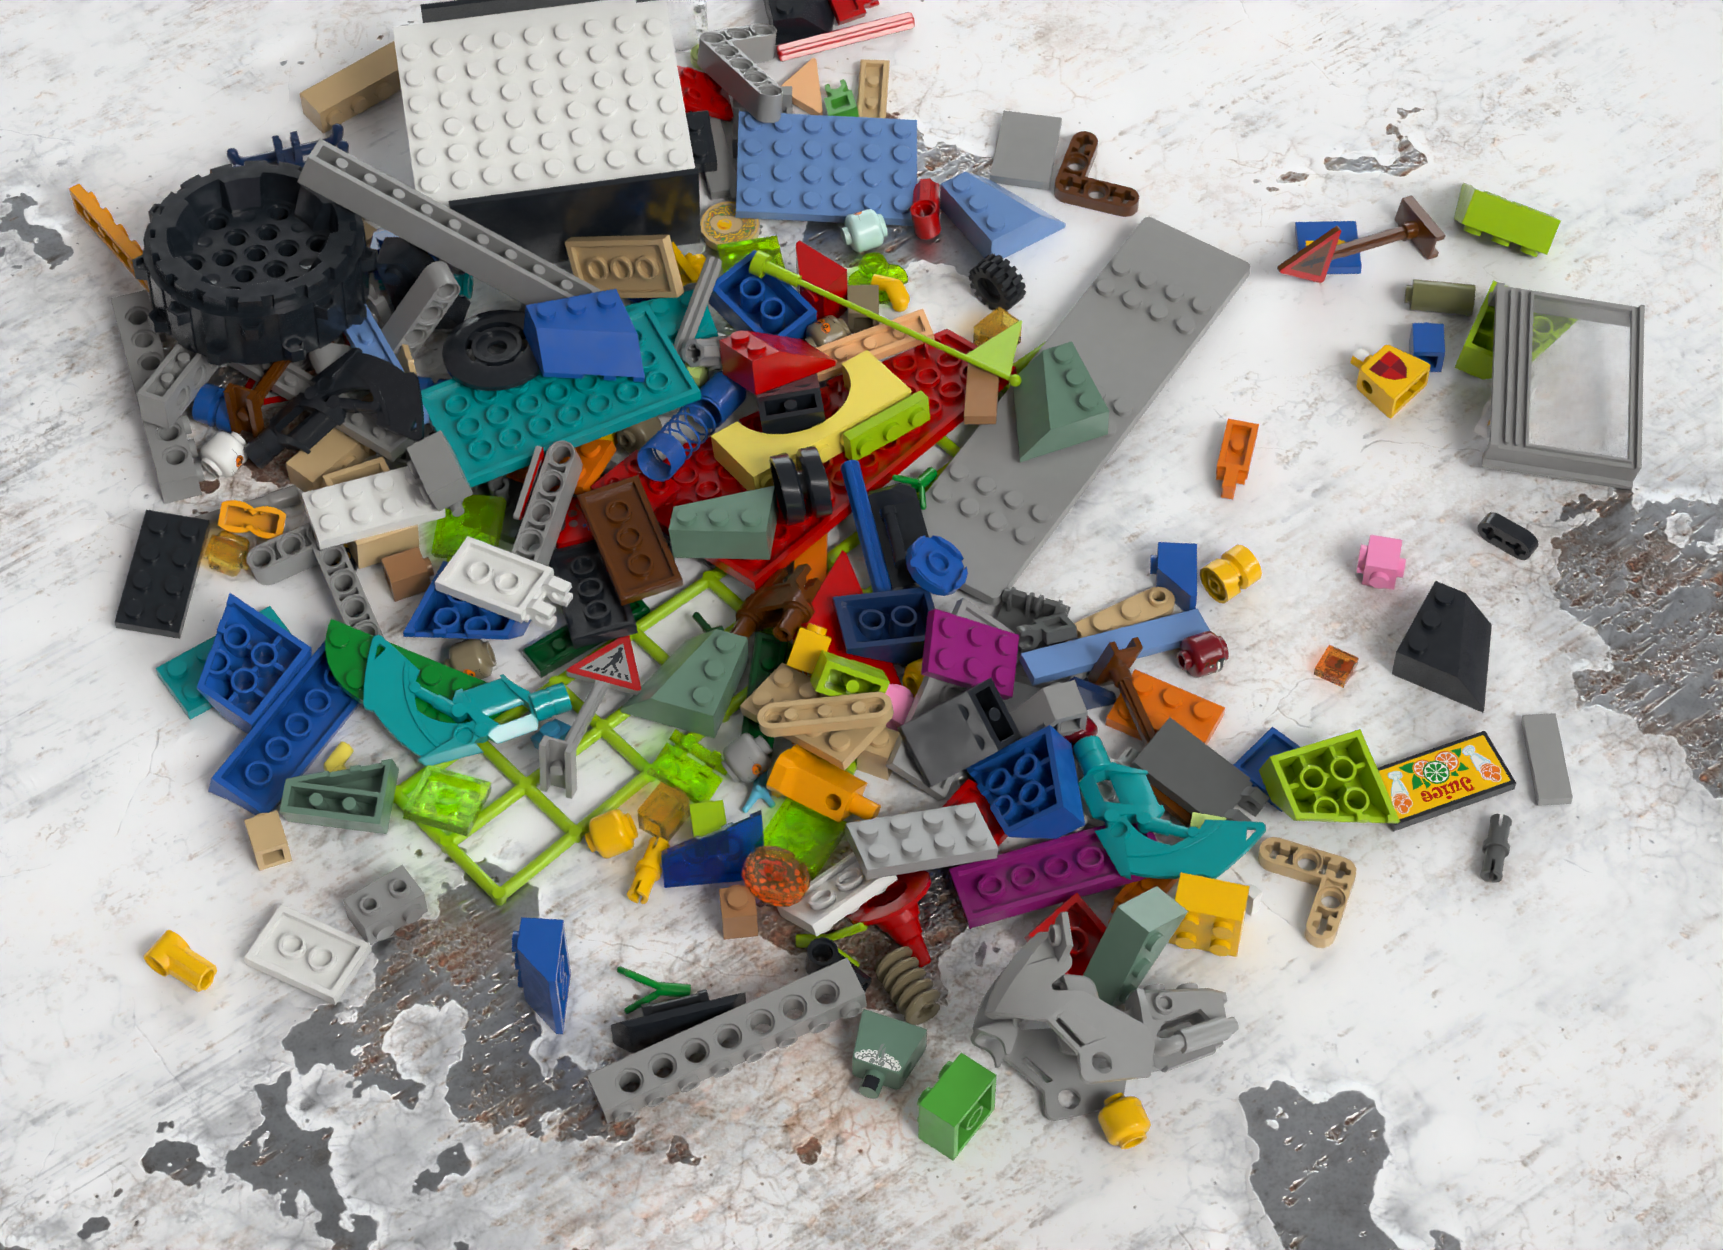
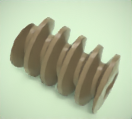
(908, 985)

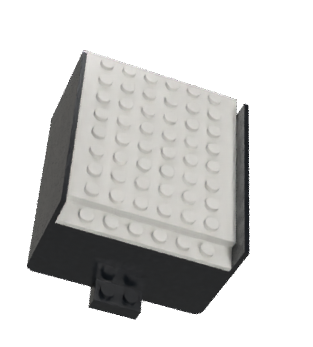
(553, 120)

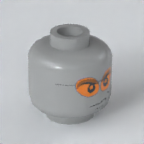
(747, 758)

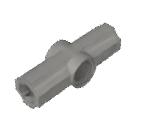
(703, 353)

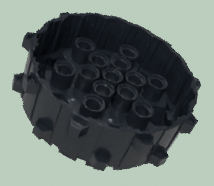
(254, 265)

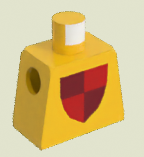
(1390, 377)

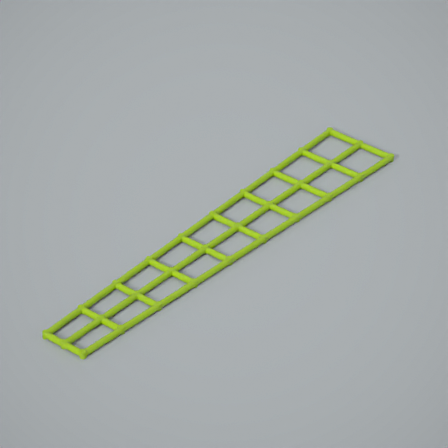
(602, 729)

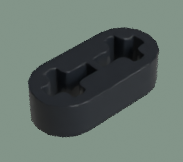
(1507, 536)

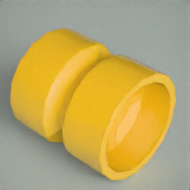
(1230, 573)

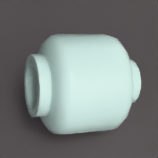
(864, 230)

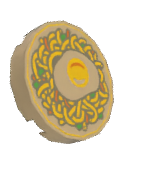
(721, 226)

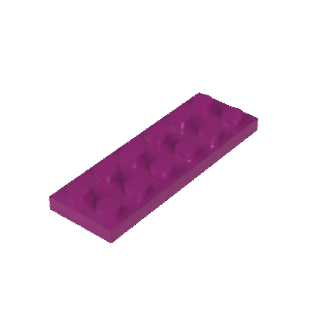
(1036, 877)

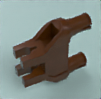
(778, 605)

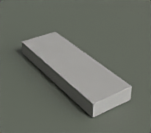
(1546, 759)

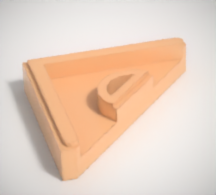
(806, 88)

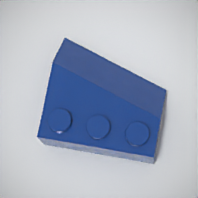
(584, 337)
(450, 617)
(249, 664)
(1032, 786)

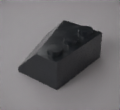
(1447, 647)

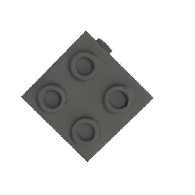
(1023, 609)

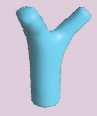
(759, 791)

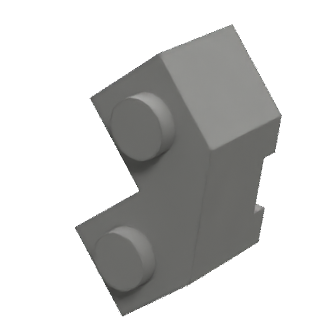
(1054, 706)

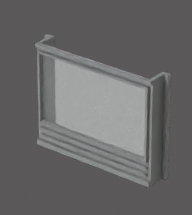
(1566, 387)

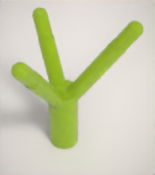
(804, 940)

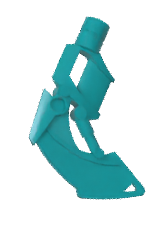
(391, 695)
(1201, 853)

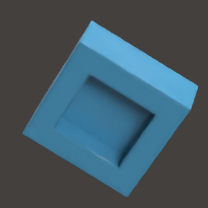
(554, 729)

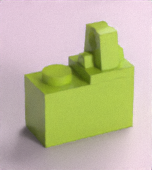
(842, 676)

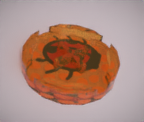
(775, 876)

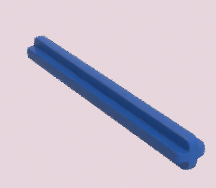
(866, 526)

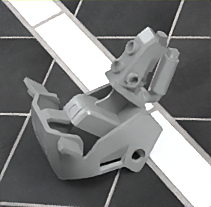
(1090, 1042)

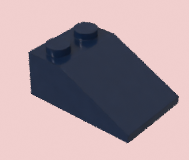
(885, 624)

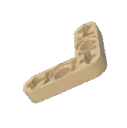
(1327, 883)

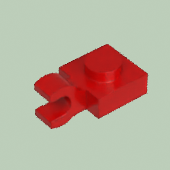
(850, 10)

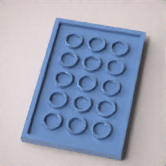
(825, 168)

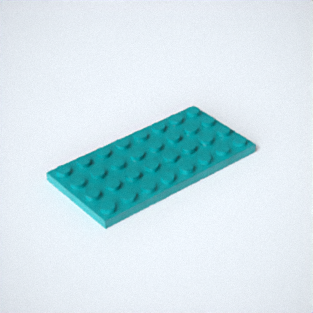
(501, 428)

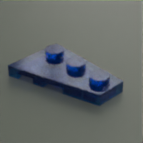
(714, 856)

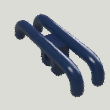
(290, 154)

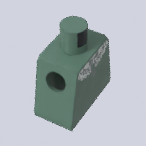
(885, 1052)

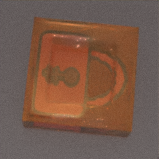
(1336, 666)

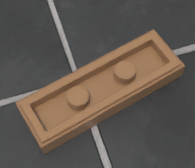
(981, 396)

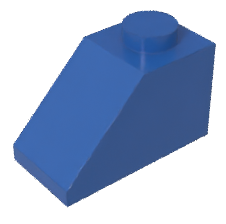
(1177, 571)

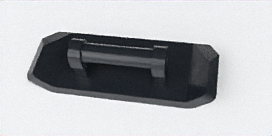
(898, 527)
(670, 1018)

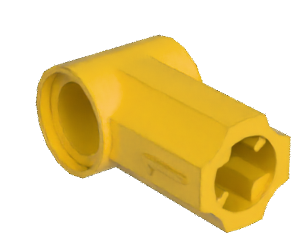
(174, 957)

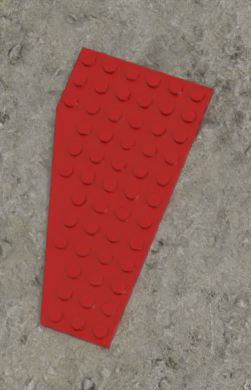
(920, 368)

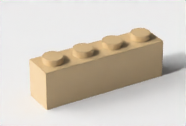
(352, 89)
(329, 455)

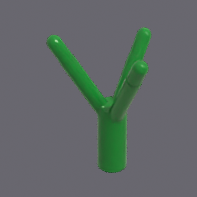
(919, 483)
(662, 988)

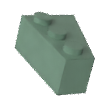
(343, 799)
(1133, 944)

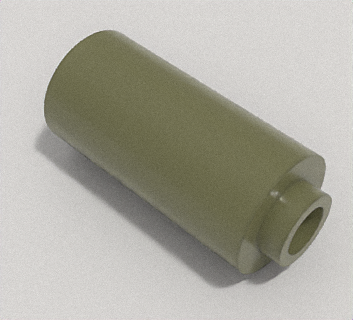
(1440, 297)

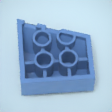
(994, 216)

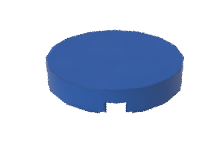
(936, 565)

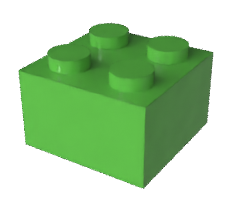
(956, 1105)

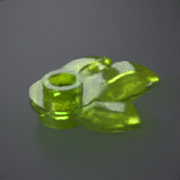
(872, 264)

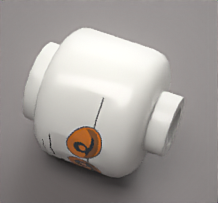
(223, 454)

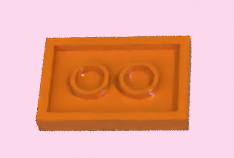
(594, 458)
(1165, 701)

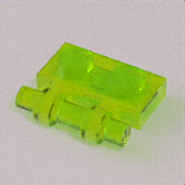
(681, 771)

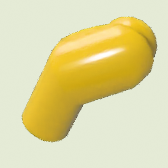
(895, 290)

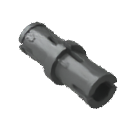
(1496, 848)

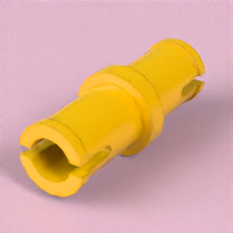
(647, 871)

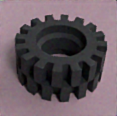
(997, 282)

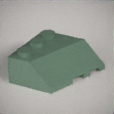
(1057, 403)
(694, 684)

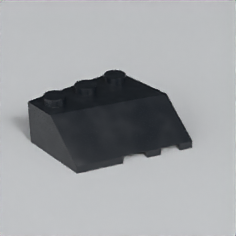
(799, 18)

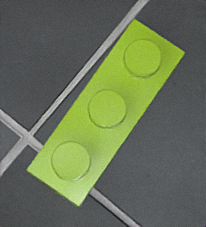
(886, 426)

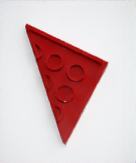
(842, 582)

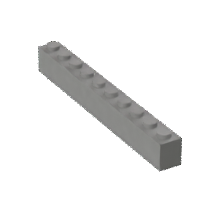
(436, 228)

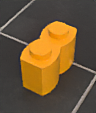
(242, 518)

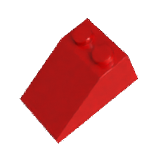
(768, 360)

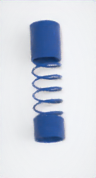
(718, 401)

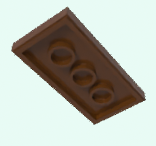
(629, 540)

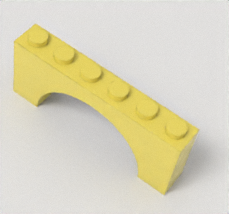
(748, 452)

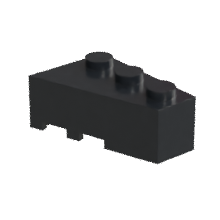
(401, 265)

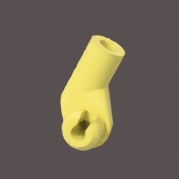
(338, 758)

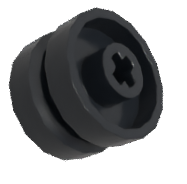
(802, 485)

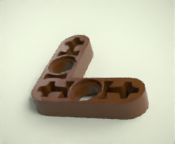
(1079, 180)

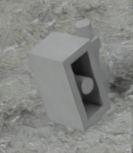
(440, 473)

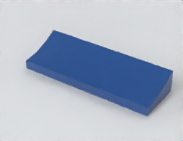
(285, 738)

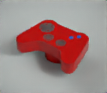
(576, 528)

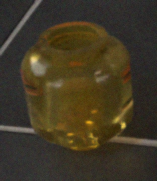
(227, 553)

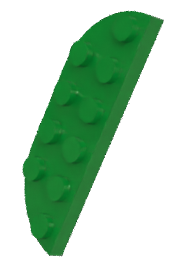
(348, 655)

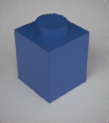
(1428, 344)

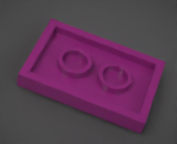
(969, 652)

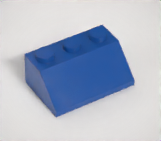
(543, 968)

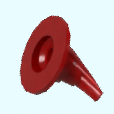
(898, 911)

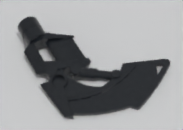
(395, 402)

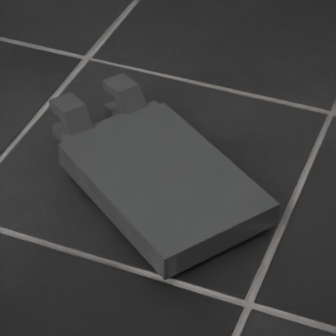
(1197, 775)

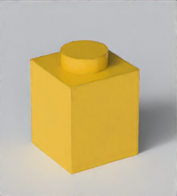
(808, 647)

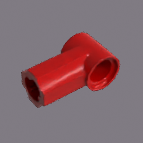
(926, 209)

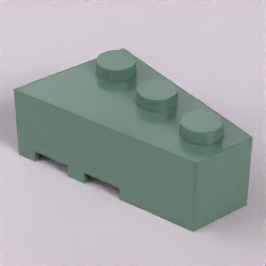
(726, 526)

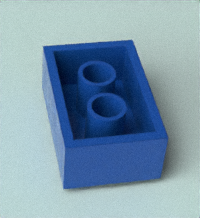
(760, 303)

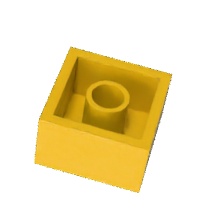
(1214, 914)

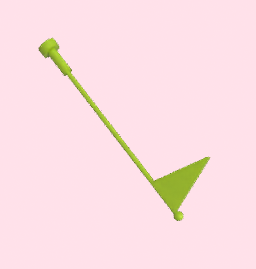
(993, 356)

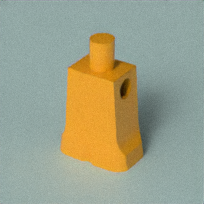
(820, 786)

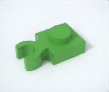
(840, 101)

